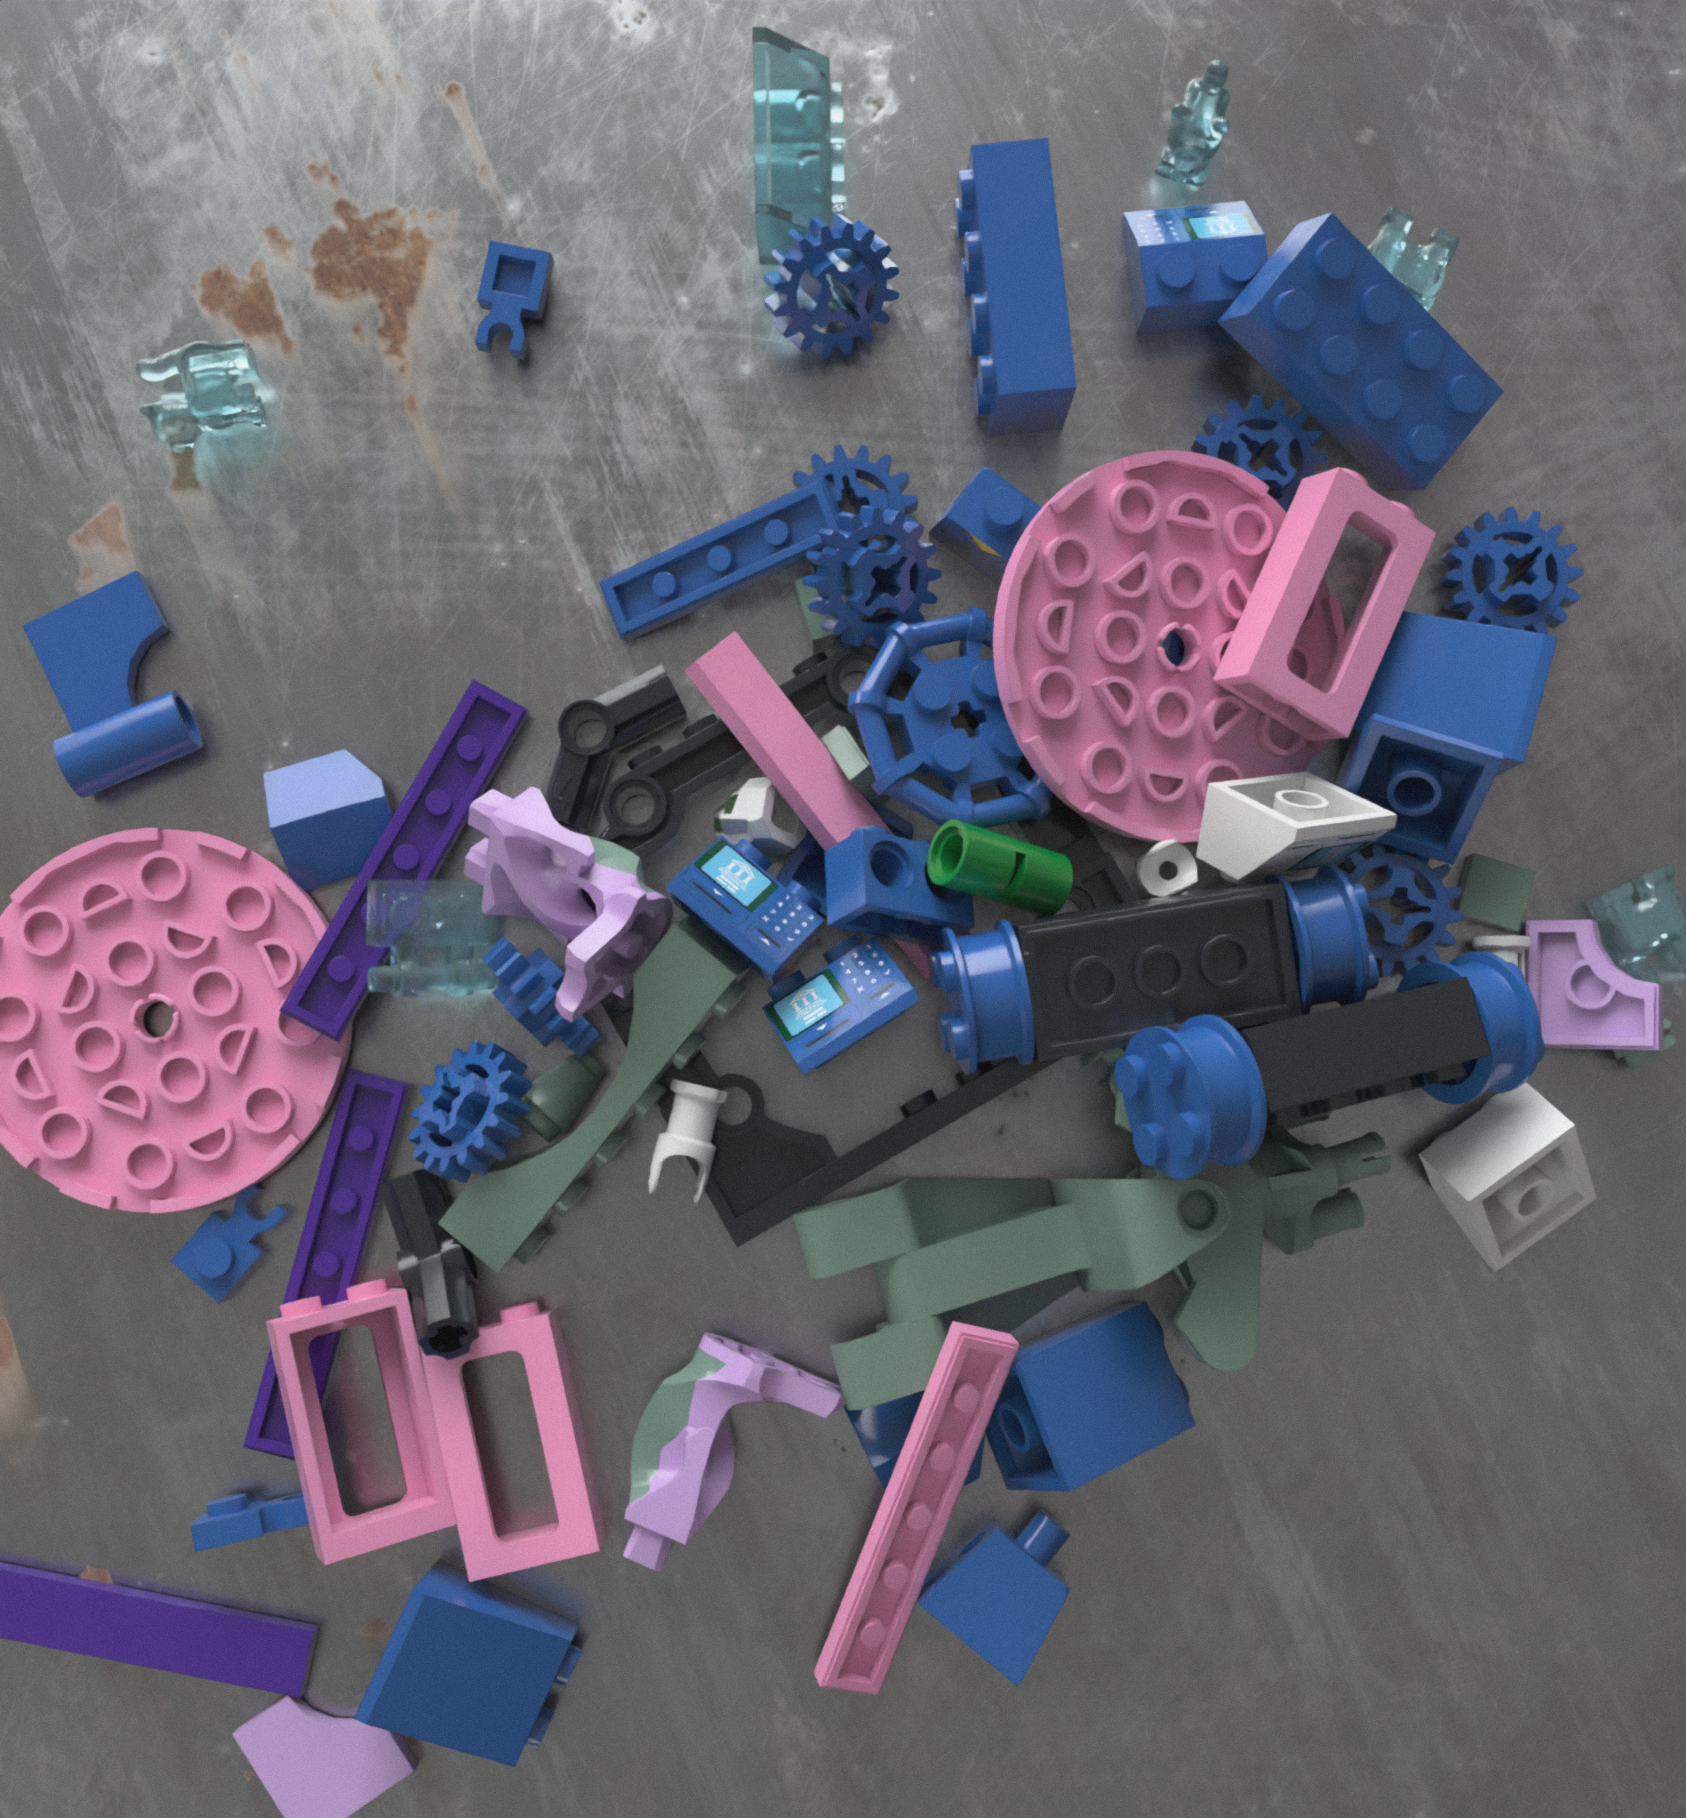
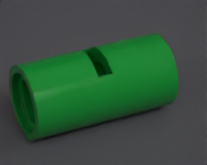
(999, 868)

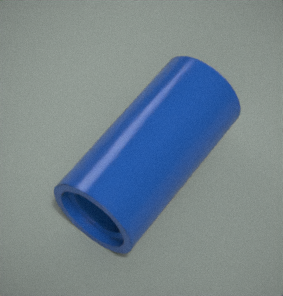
(128, 744)

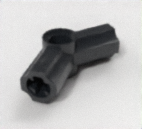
(629, 715)
(432, 1265)

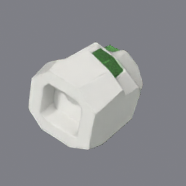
(760, 817)

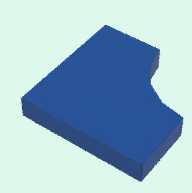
(95, 648)

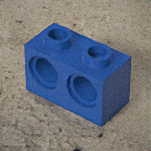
(884, 889)

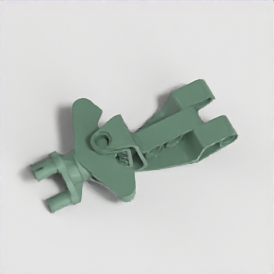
(1014, 1246)

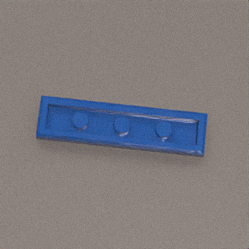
(721, 560)

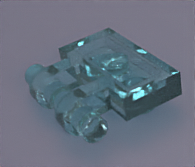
(429, 915)

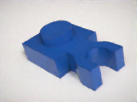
(513, 288)
(226, 1248)
(236, 1520)

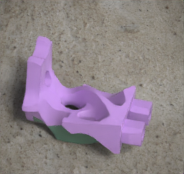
(538, 874)
(686, 1442)

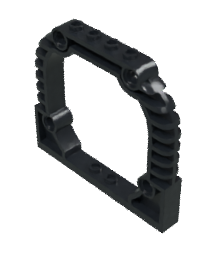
(764, 1166)

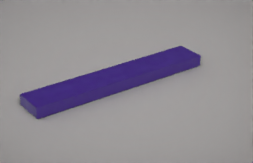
(409, 849)
(336, 1234)
(155, 1630)

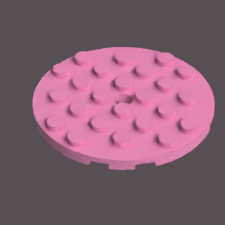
(1080, 628)
(233, 1079)

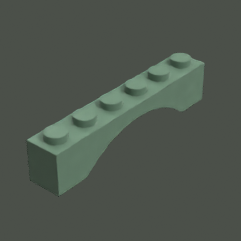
(674, 997)

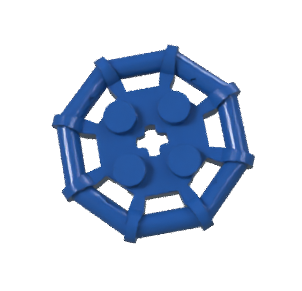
(927, 730)

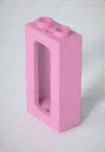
(1259, 648)
(564, 1444)
(427, 1494)

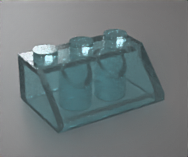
(793, 140)

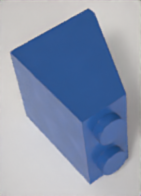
(1462, 682)
(1087, 1400)
(470, 1667)

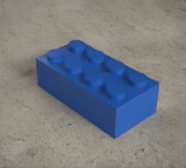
(1015, 287)
(1361, 354)

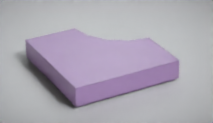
(1585, 996)
(321, 1762)

